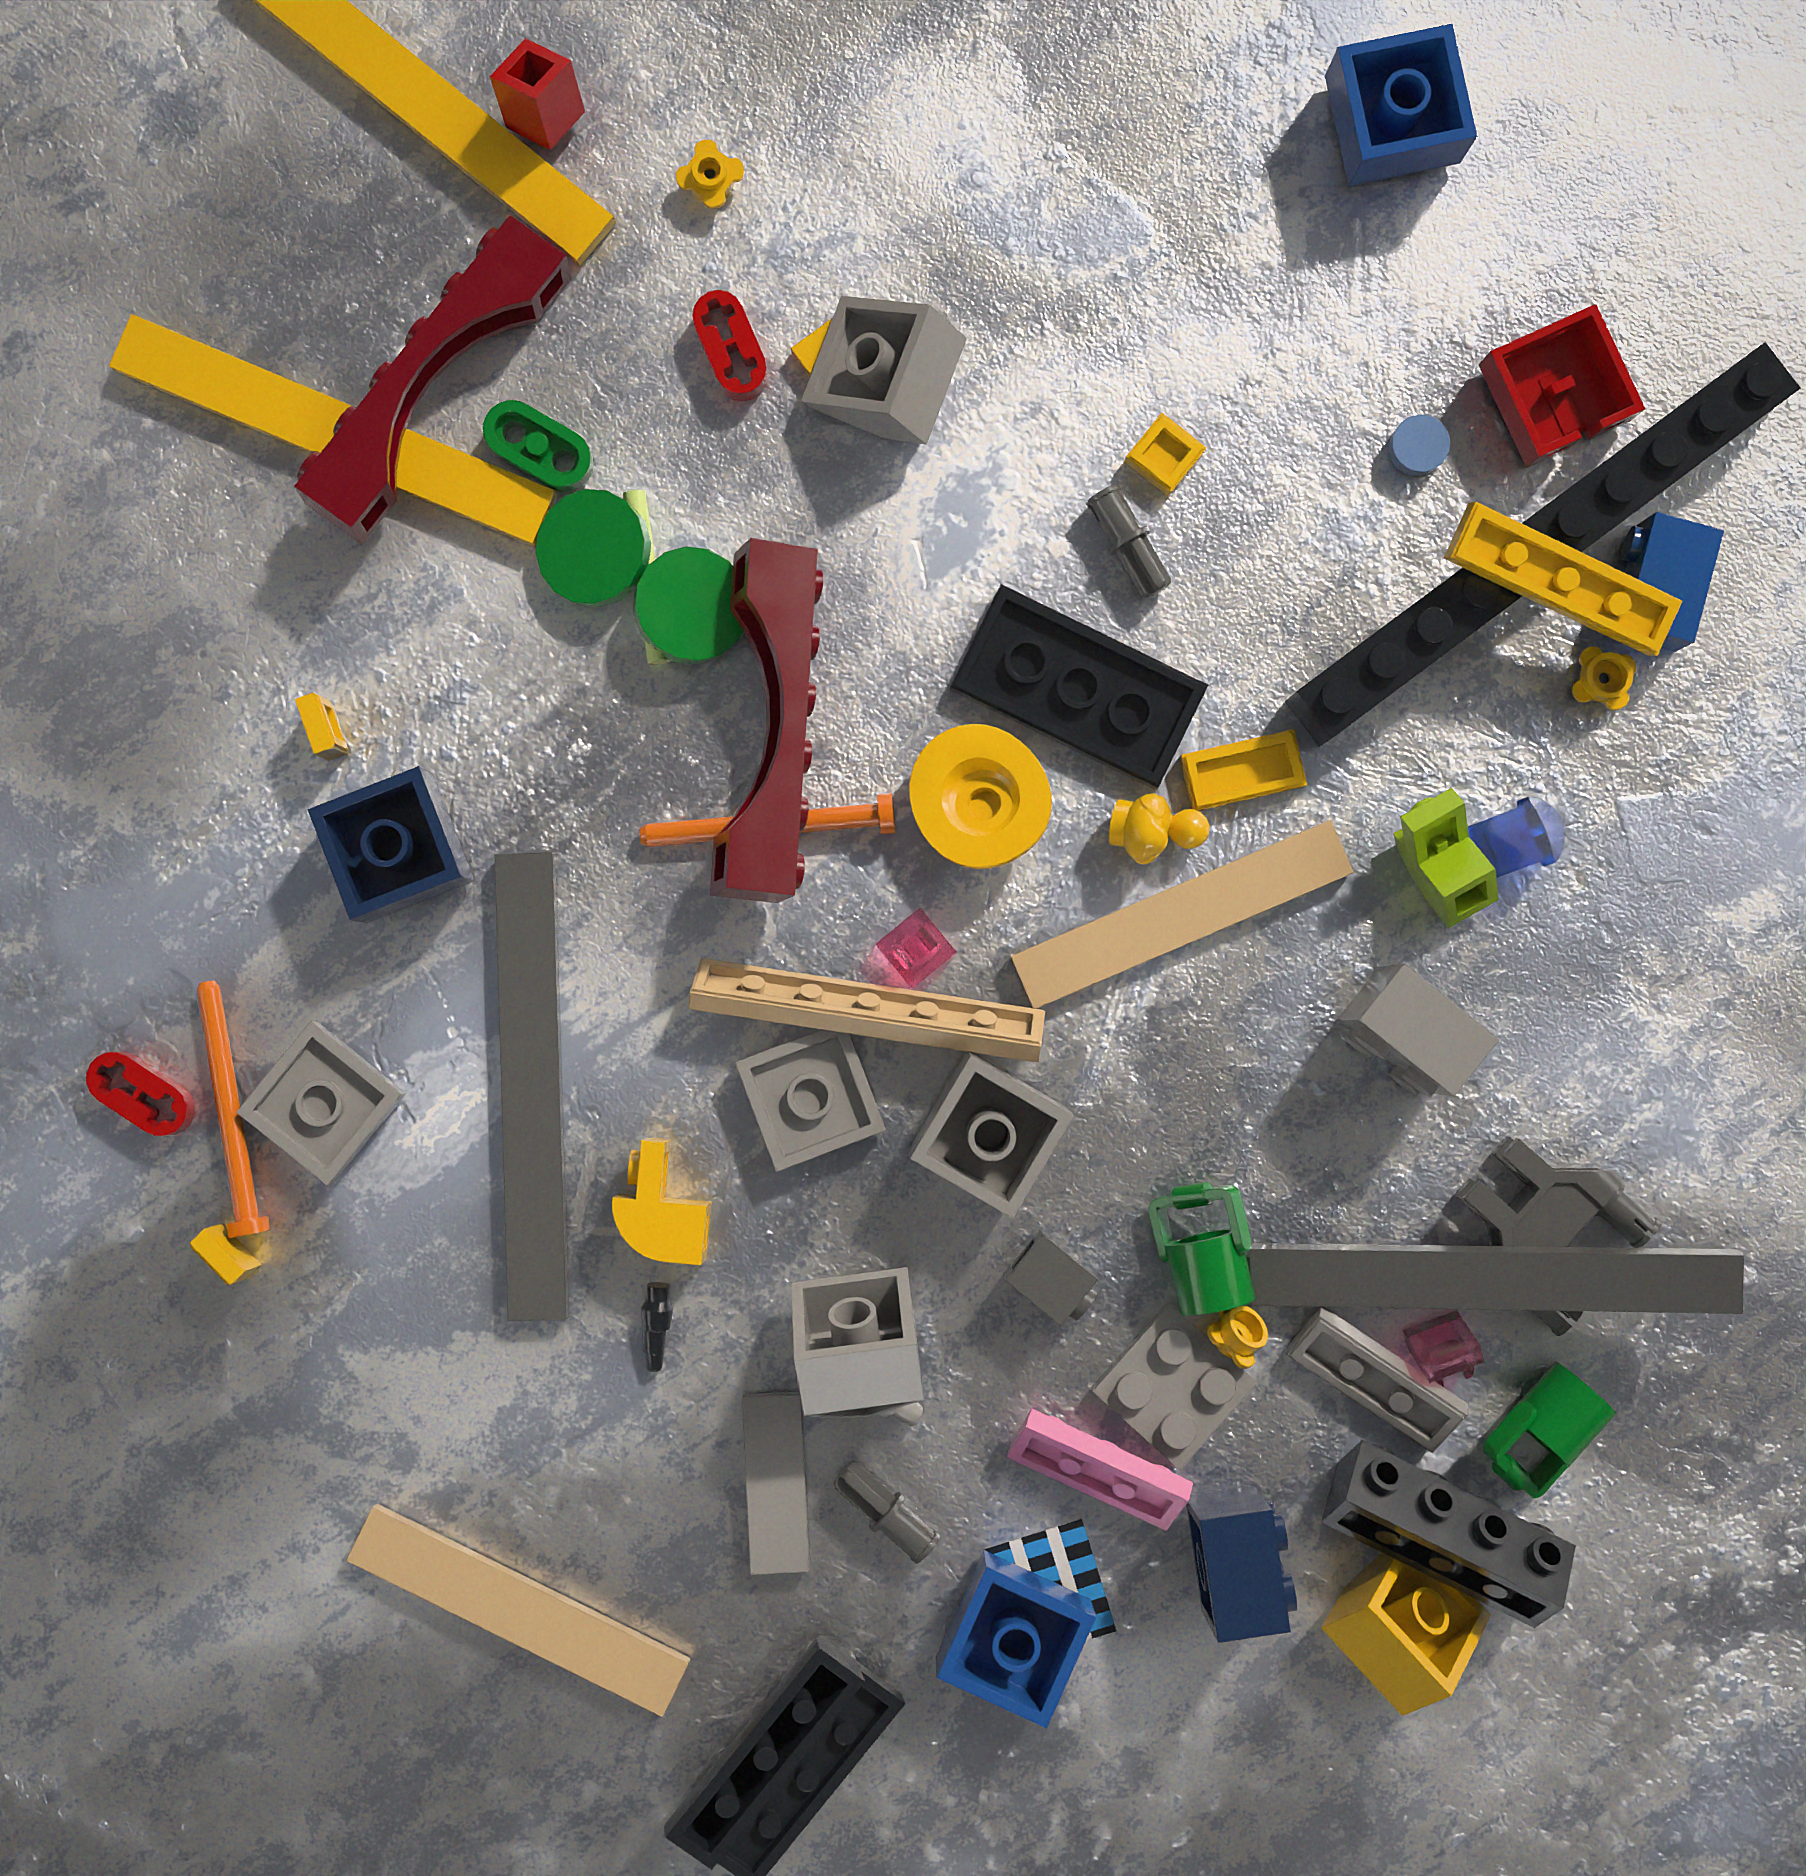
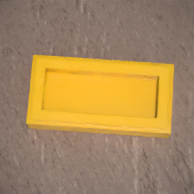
(1243, 770)

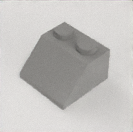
(885, 367)

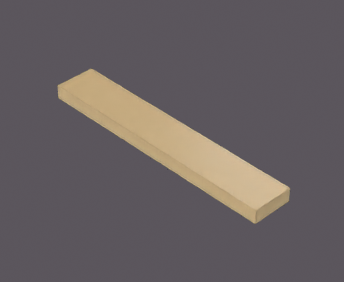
(1181, 914)
(867, 1009)
(518, 1609)

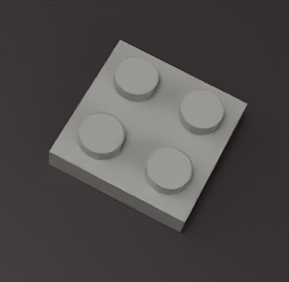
(810, 1097)
(321, 1102)
(1173, 1386)

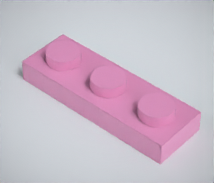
(1100, 1469)

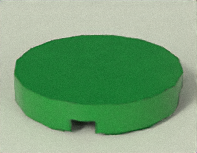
(593, 547)
(686, 605)

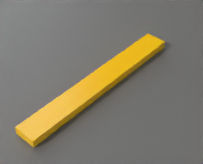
(448, 122)
(307, 422)

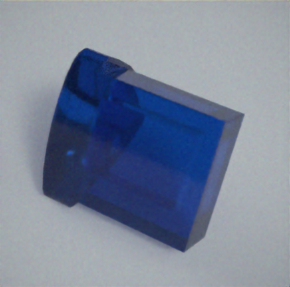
(1521, 836)

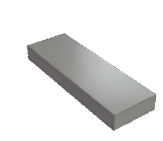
(1377, 1379)
(775, 1483)

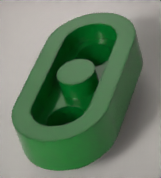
(541, 446)

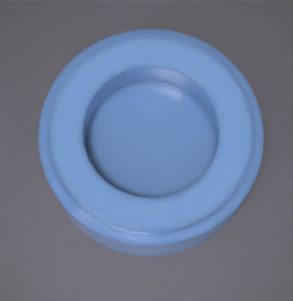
(1419, 445)

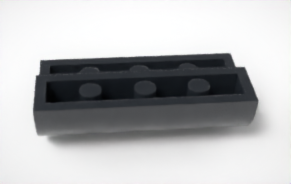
(785, 1762)

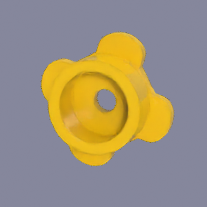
(710, 191)
(1619, 671)
(1239, 1335)

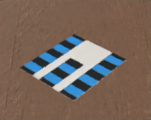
(1066, 1559)

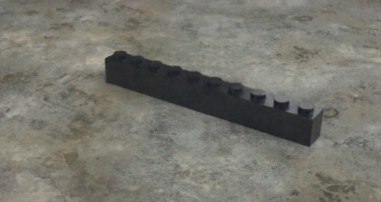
(1573, 518)

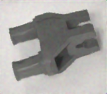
(1554, 1208)

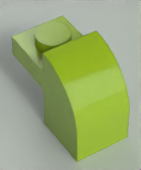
(1444, 858)

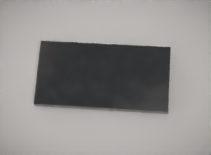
(1078, 687)

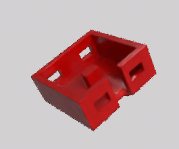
(1560, 385)

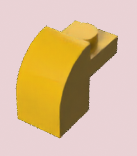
(659, 1225)

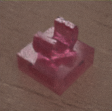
(916, 948)
(1444, 1347)

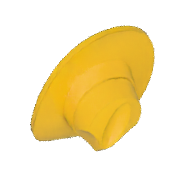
(979, 796)

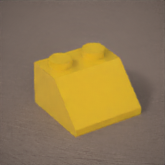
(1406, 1632)

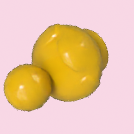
(1148, 823)

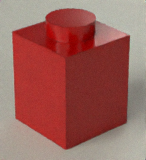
(537, 93)

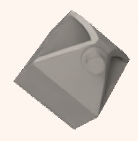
(857, 1346)

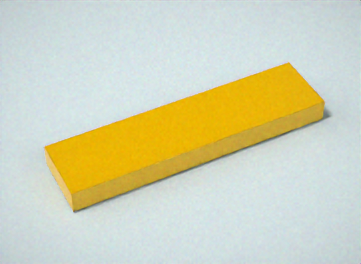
(1562, 579)

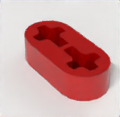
(742, 340)
(133, 1104)

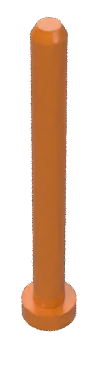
(818, 820)
(227, 1104)

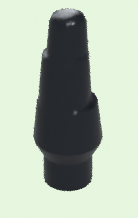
(656, 1319)

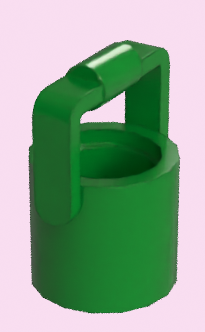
(1211, 1265)
(1561, 1417)

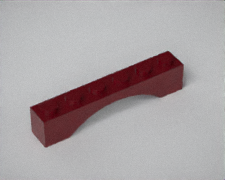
(501, 290)
(774, 605)

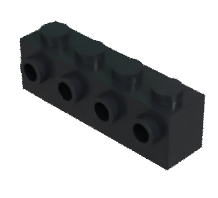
(1449, 1534)

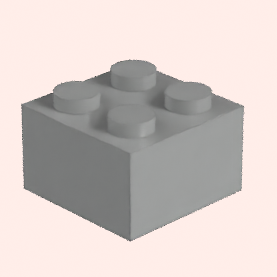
(1416, 1031)
(990, 1134)

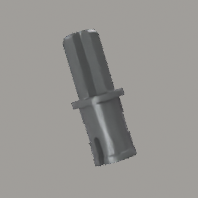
(1129, 541)
(886, 1511)

